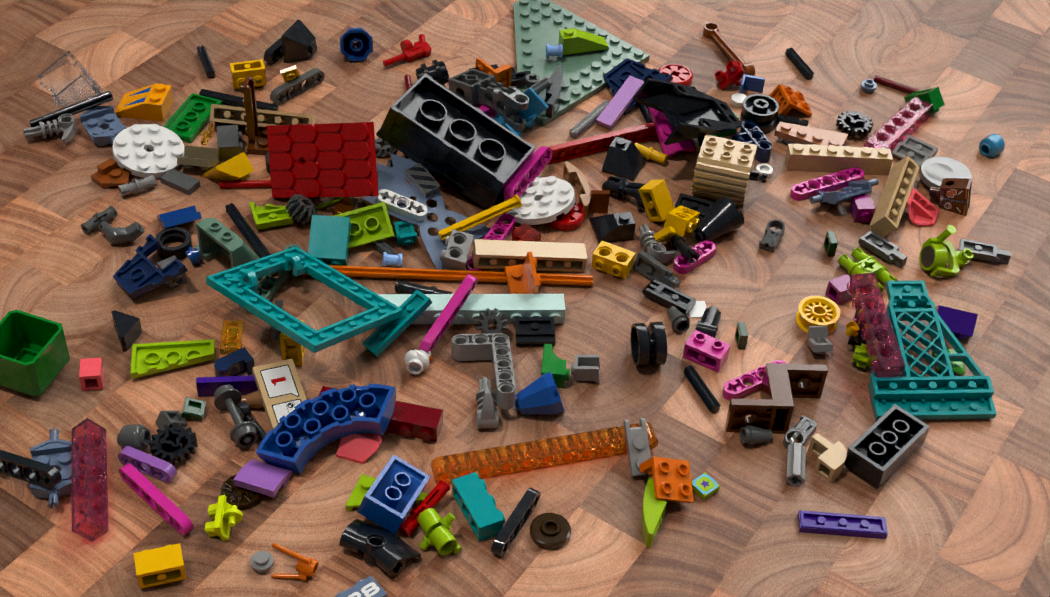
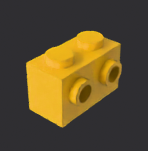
(248, 68)
(656, 200)
(159, 566)

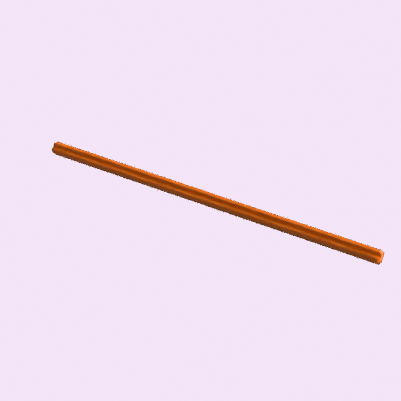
(454, 275)

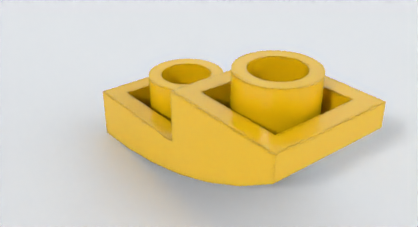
(290, 73)

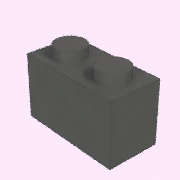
(229, 142)

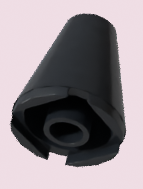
(719, 220)

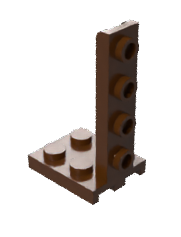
(256, 136)

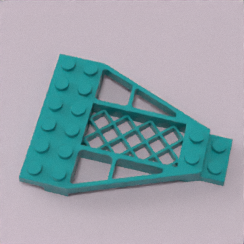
(936, 395)

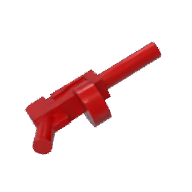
(411, 52)

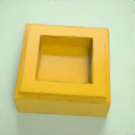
(665, 234)

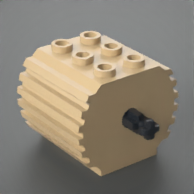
(725, 169)

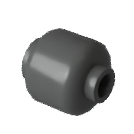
(134, 436)

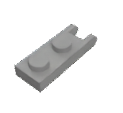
(637, 446)

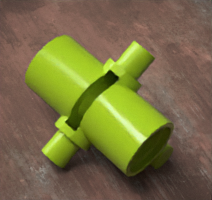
(438, 532)

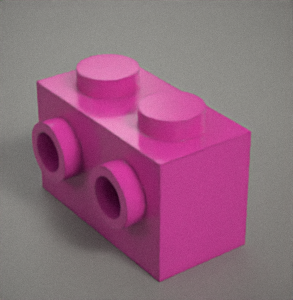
(706, 351)

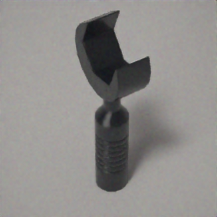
(245, 413)

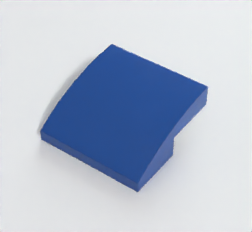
(179, 216)

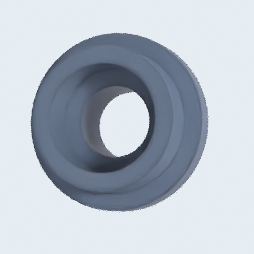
(868, 86)

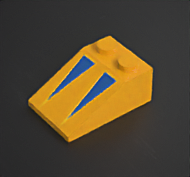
(147, 103)

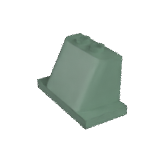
(217, 239)

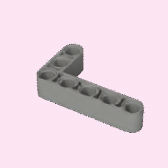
(490, 347)

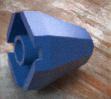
(356, 44)
(540, 397)

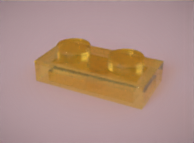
(231, 336)

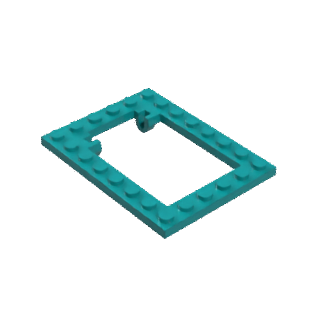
(242, 282)

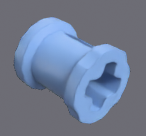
(554, 50)
(392, 260)

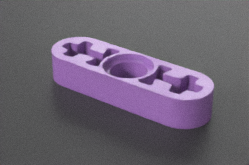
(147, 464)

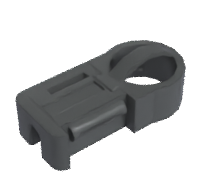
(772, 237)
(802, 431)

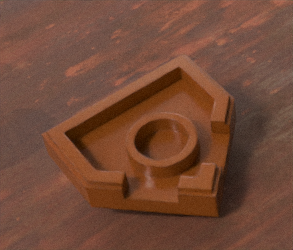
(110, 174)

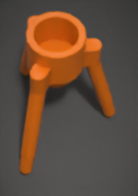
(306, 566)

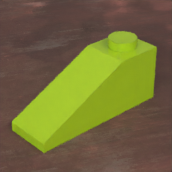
(580, 41)

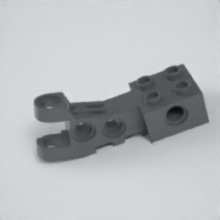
(482, 88)

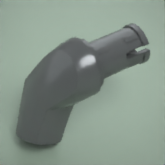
(121, 235)

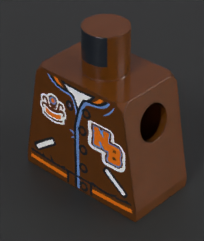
(953, 194)

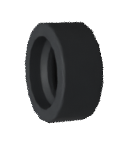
(173, 234)

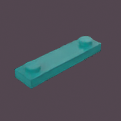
(388, 332)

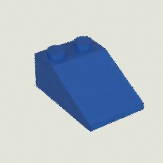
(393, 494)

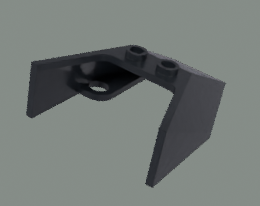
(687, 110)

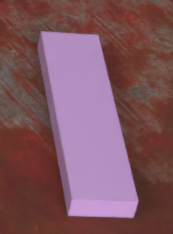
(619, 102)

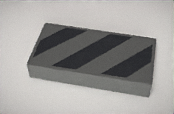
(422, 180)

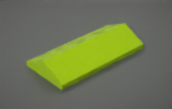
(369, 224)

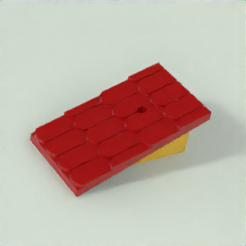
(323, 160)

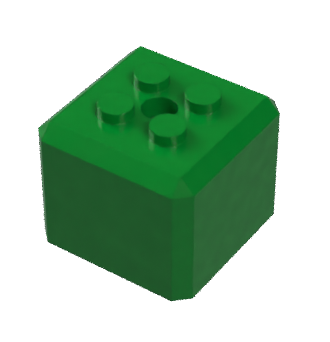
(30, 352)

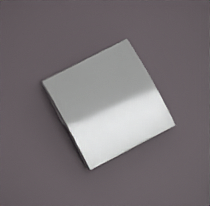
(915, 149)

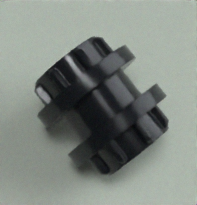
(437, 71)

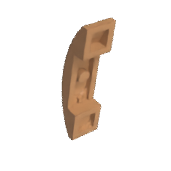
(575, 177)

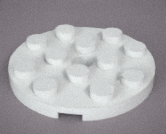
(131, 147)
(556, 198)

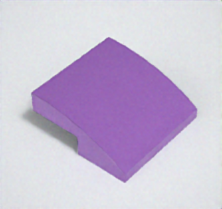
(262, 477)

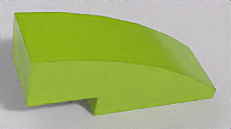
(651, 514)

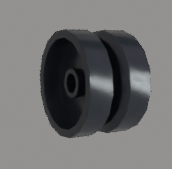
(761, 110)
(648, 343)

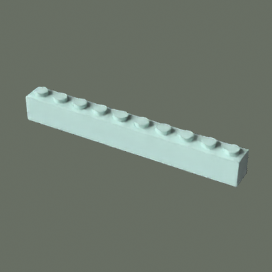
(511, 304)

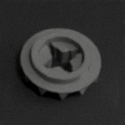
(385, 151)

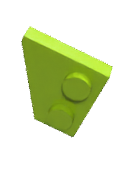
(269, 216)

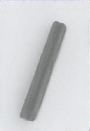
(588, 120)

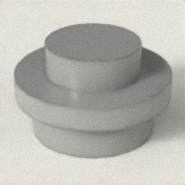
(261, 561)

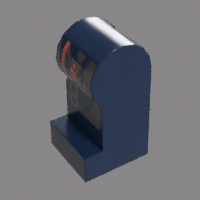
(234, 364)

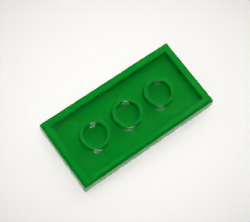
(191, 117)

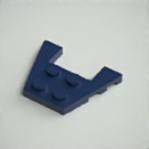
(618, 75)
(142, 275)

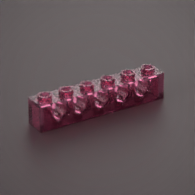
(899, 126)
(875, 325)
(89, 480)

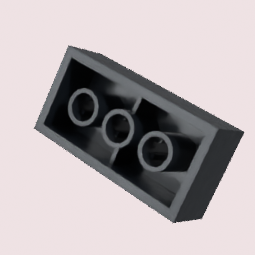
(886, 445)

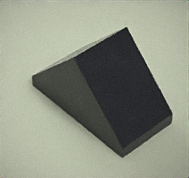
(127, 328)

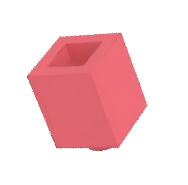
(91, 374)

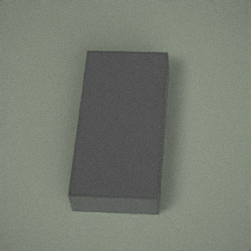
(180, 181)

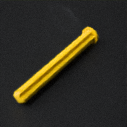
(482, 217)

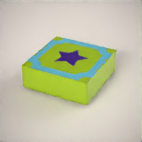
(705, 486)

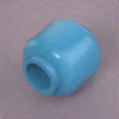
(992, 145)

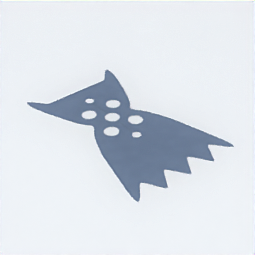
(393, 179)

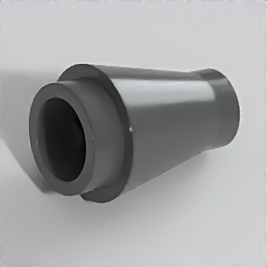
(678, 320)
(753, 435)

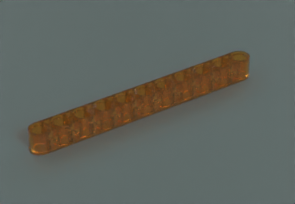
(536, 454)

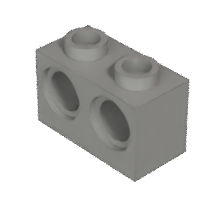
(457, 250)

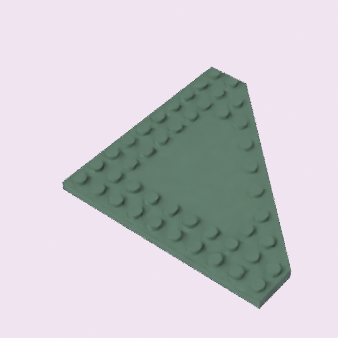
(539, 23)

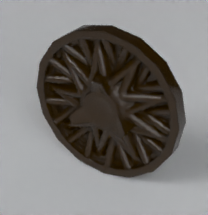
(237, 495)
(550, 530)

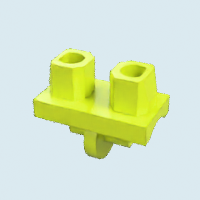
(225, 518)

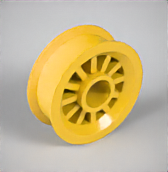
(818, 312)

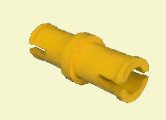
(652, 154)

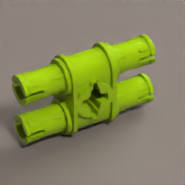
(865, 264)

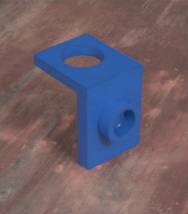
(752, 83)

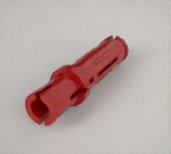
(430, 501)

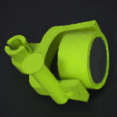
(938, 252)

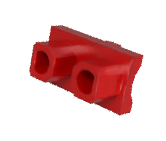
(731, 76)

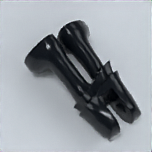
(621, 187)

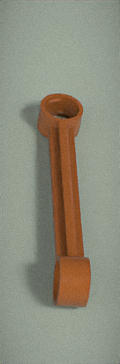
(711, 30)

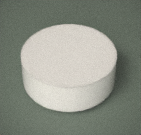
(737, 99)
(765, 168)

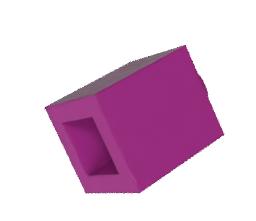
(862, 208)
(837, 290)

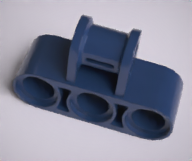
(752, 134)

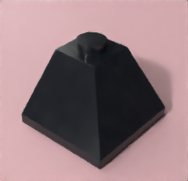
(298, 43)
(623, 159)
(613, 227)

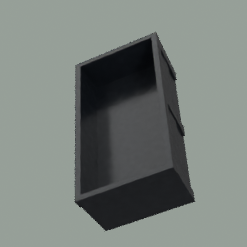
(455, 141)

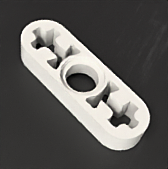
(415, 206)

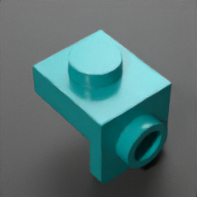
(405, 233)

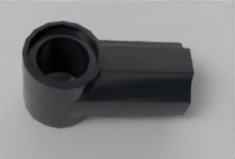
(709, 321)

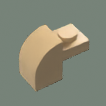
(830, 457)

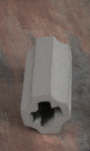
(795, 464)

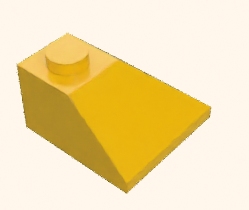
(232, 169)

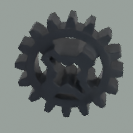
(854, 124)
(173, 444)

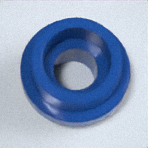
(193, 255)

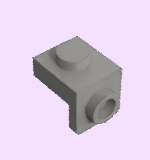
(818, 339)

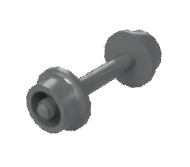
(245, 432)

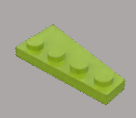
(165, 356)

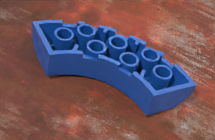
(325, 420)

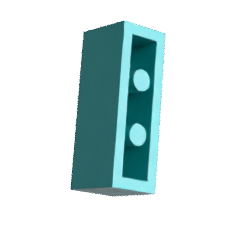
(477, 506)

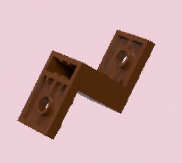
(777, 391)

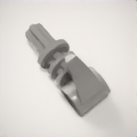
(65, 126)
(653, 247)
(486, 406)

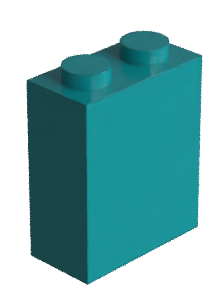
(330, 239)

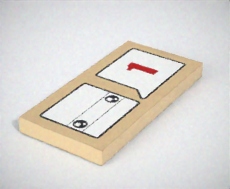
(278, 389)

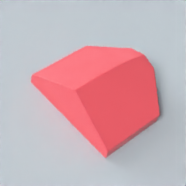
(921, 210)
(358, 447)

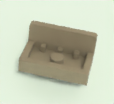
(199, 156)

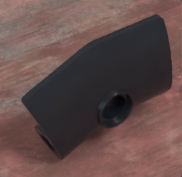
(378, 546)

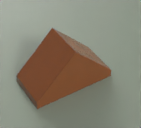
(599, 201)

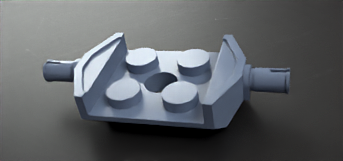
(101, 118)
(855, 188)
(57, 454)

